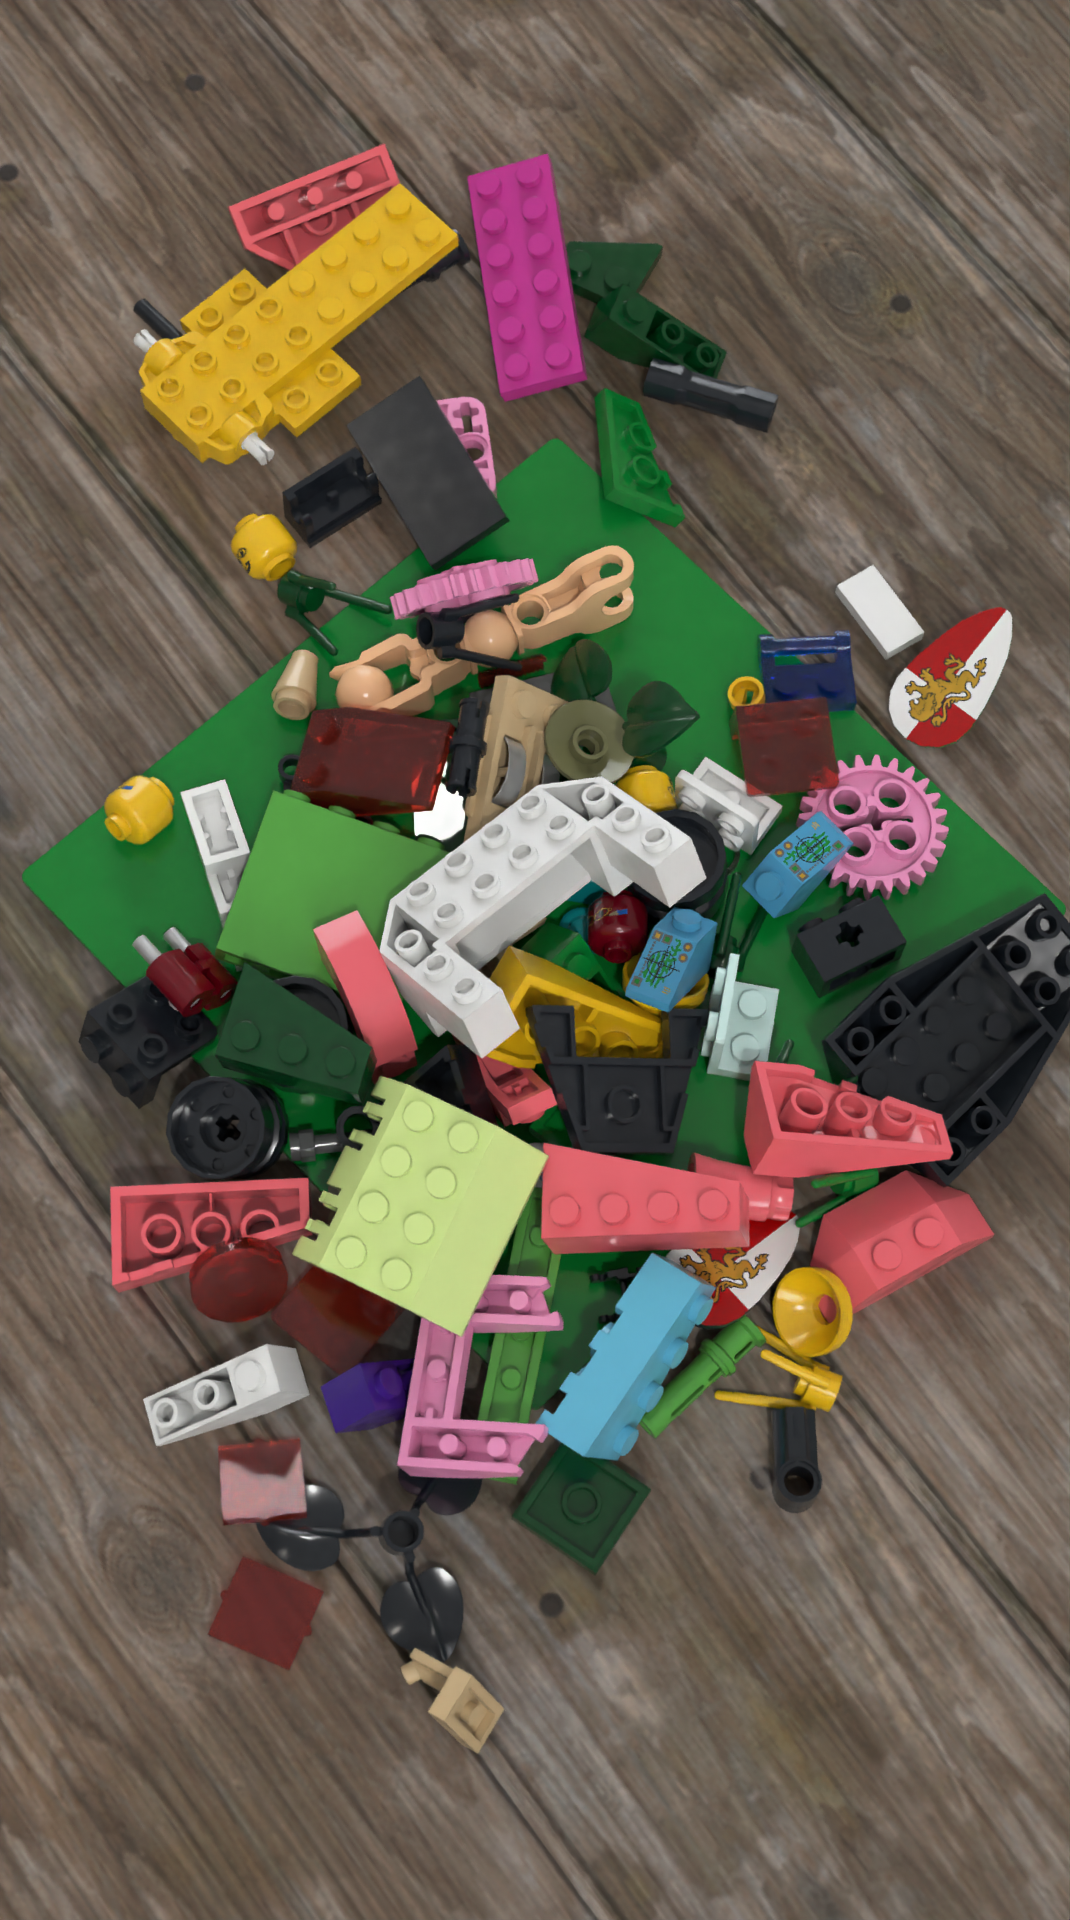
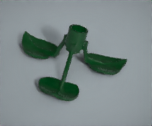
(654, 714)

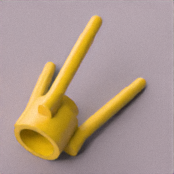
(814, 1381)

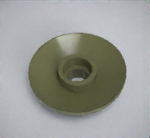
(591, 726)

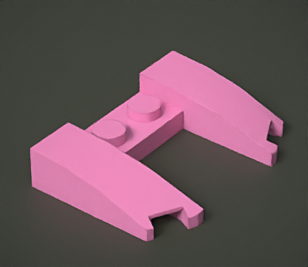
(433, 1434)

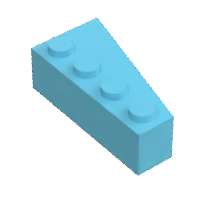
(630, 1361)

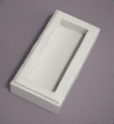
(879, 612)

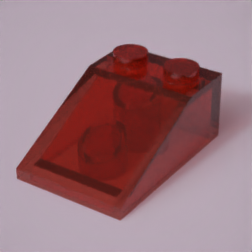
(372, 761)

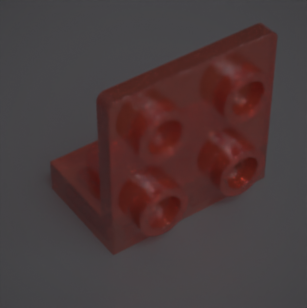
(785, 746)
(335, 1318)

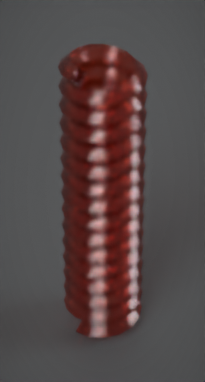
(529, 665)

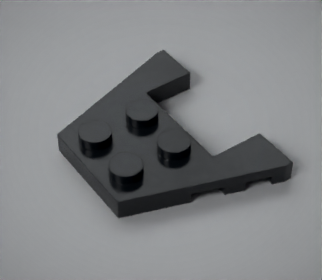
(614, 1101)

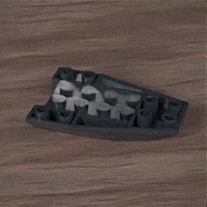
(964, 1029)

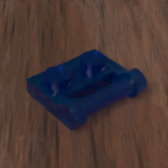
(808, 680)

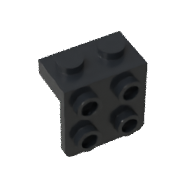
(141, 1038)

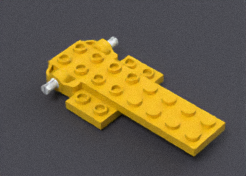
(267, 352)

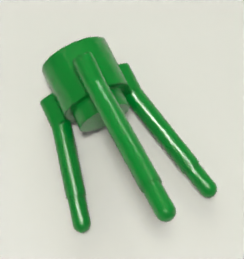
(845, 1184)

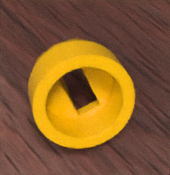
(738, 691)

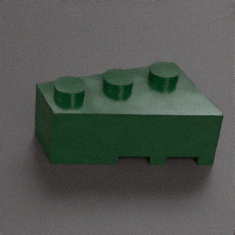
(291, 1043)

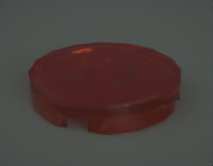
(238, 1280)

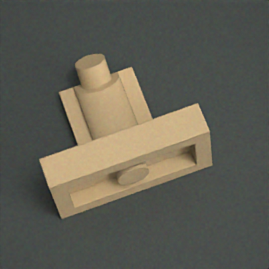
(462, 1703)

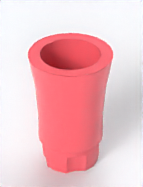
(768, 1195)

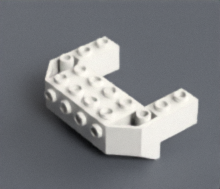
(510, 881)

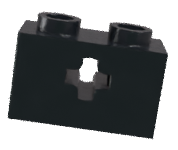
(835, 965)

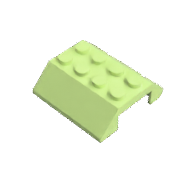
(423, 1205)

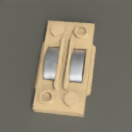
(515, 750)

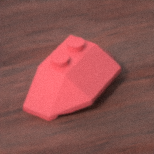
(305, 213)
(895, 1237)

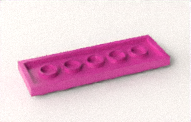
(526, 278)

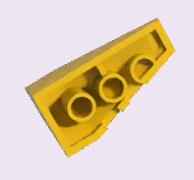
(603, 1020)

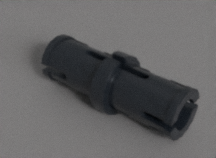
(467, 747)

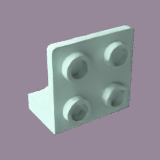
(738, 1023)

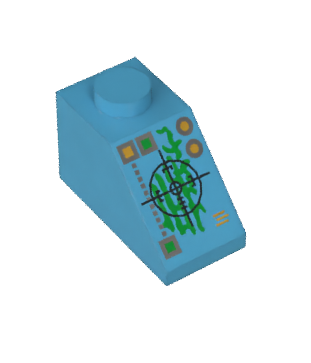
(797, 865)
(673, 959)

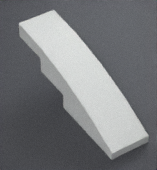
(218, 841)

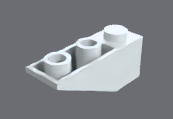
(227, 1394)

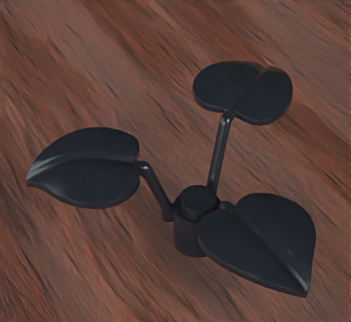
(414, 1612)

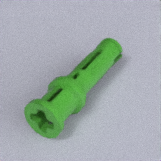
(715, 1359)

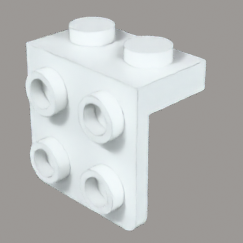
(724, 802)

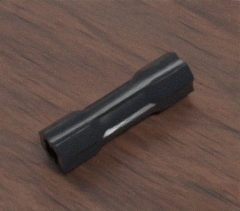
(738, 403)

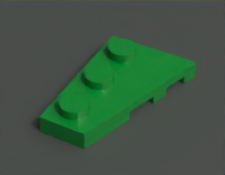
(627, 460)

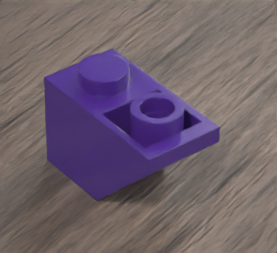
(369, 1395)

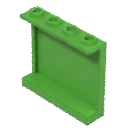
(308, 872)

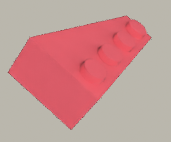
(632, 1205)
(167, 1226)

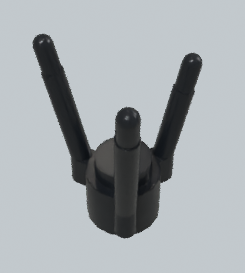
(446, 628)

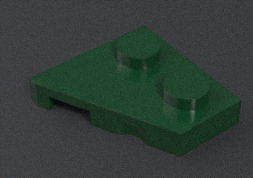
(604, 266)

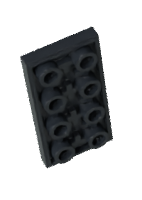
(427, 473)

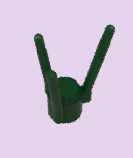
(307, 594)
(726, 944)

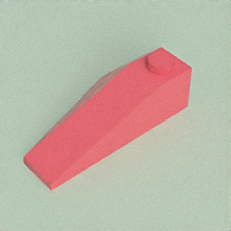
(819, 1128)

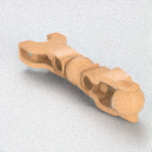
(564, 606)

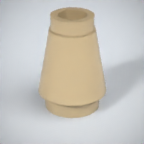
(297, 687)

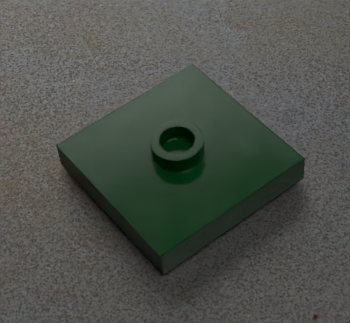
(581, 1506)

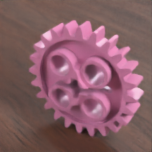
(464, 586)
(882, 863)

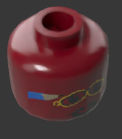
(617, 926)

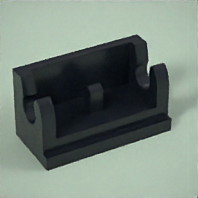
(331, 498)

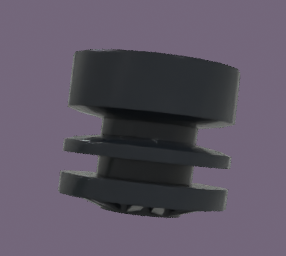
(202, 1131)

